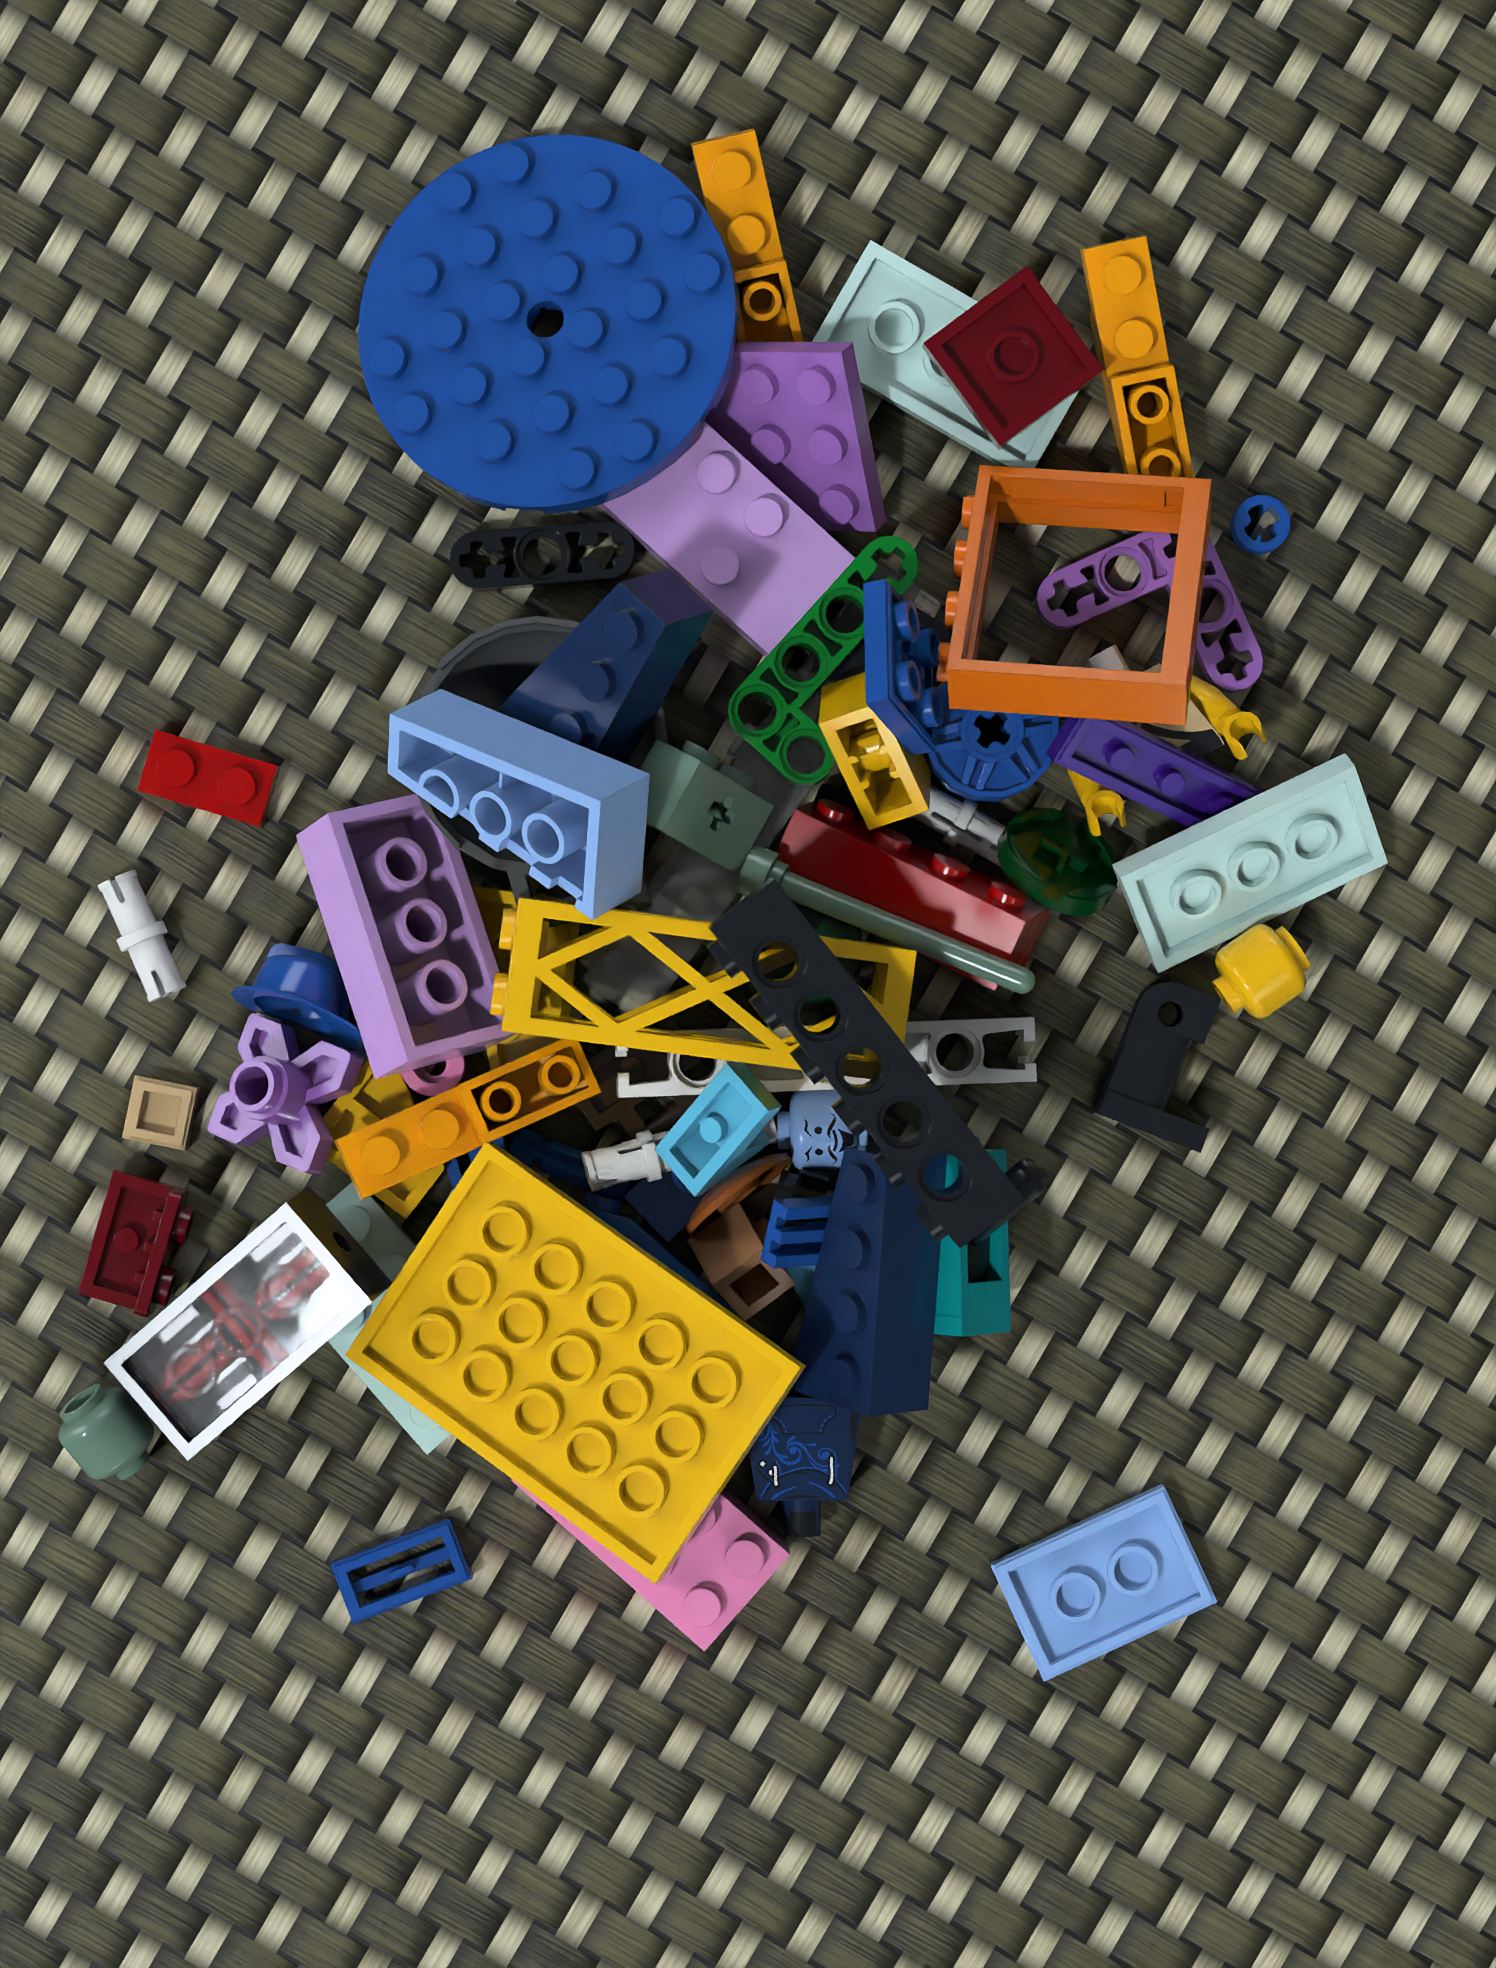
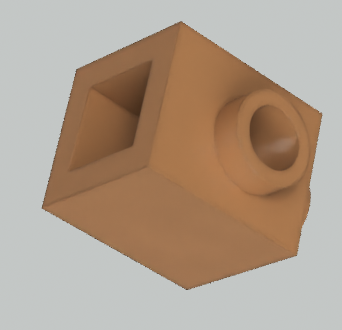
(731, 1260)

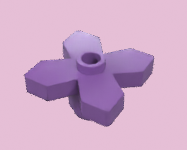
(280, 1093)

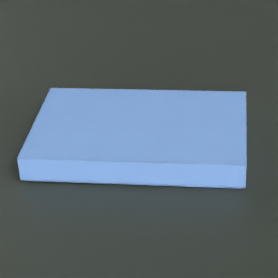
(1103, 1582)

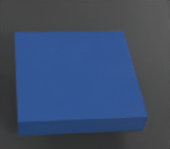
(900, 667)

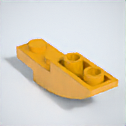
(742, 211)
(1135, 359)
(467, 1117)

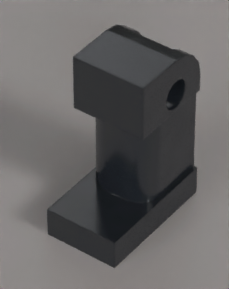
(1151, 1061)

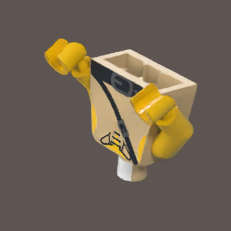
(1207, 717)

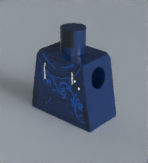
(805, 1460)

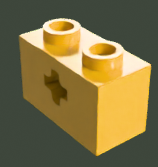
(875, 765)

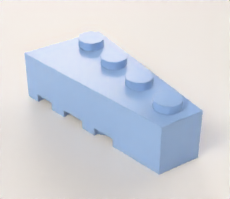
(530, 792)

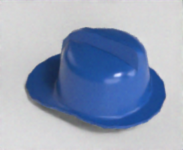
(305, 991)

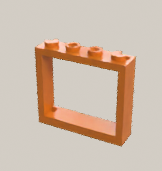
(1081, 501)

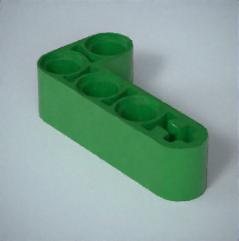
(830, 649)

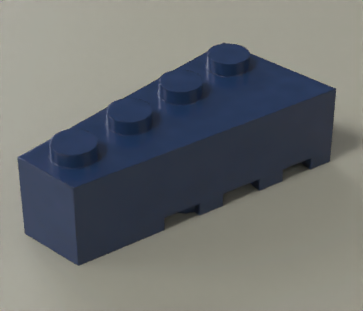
(614, 666)
(872, 1294)

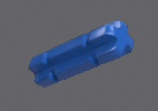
(557, 1160)

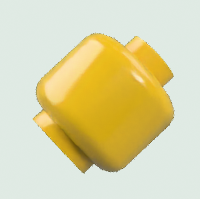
(1260, 971)

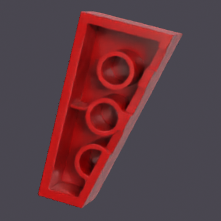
(912, 882)

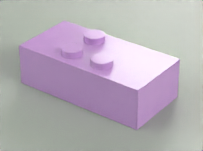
(733, 539)
(403, 934)

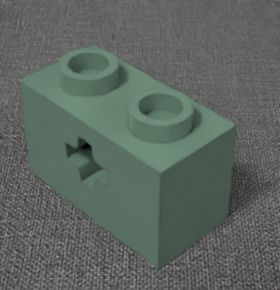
(703, 807)

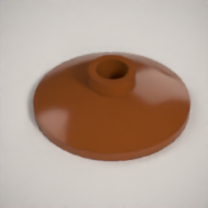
(736, 1189)

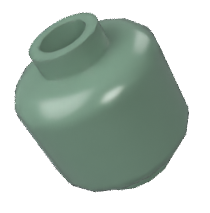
(105, 1432)

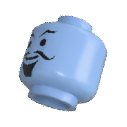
(815, 1131)

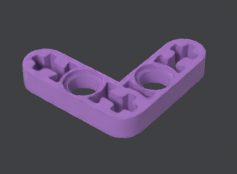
(1156, 573)

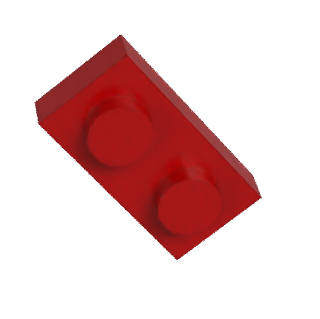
(208, 778)

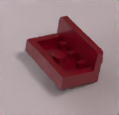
(135, 1243)

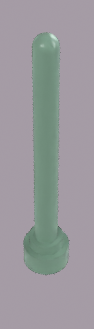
(767, 864)

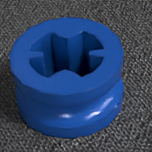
(1278, 531)

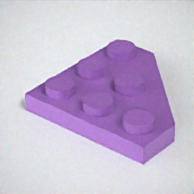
(805, 428)

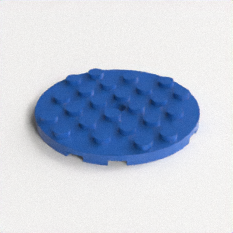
(568, 413)

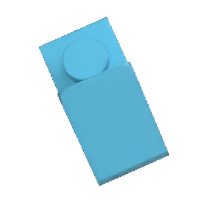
(719, 1129)

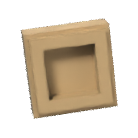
(160, 1112)

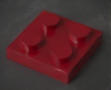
(1012, 357)

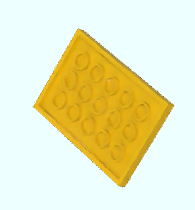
(574, 1361)

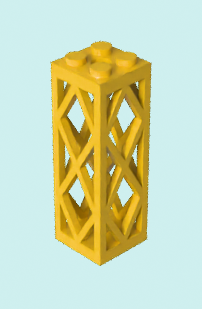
(518, 992)

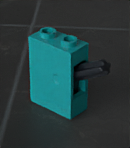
(975, 1279)

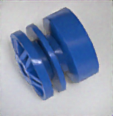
(994, 771)

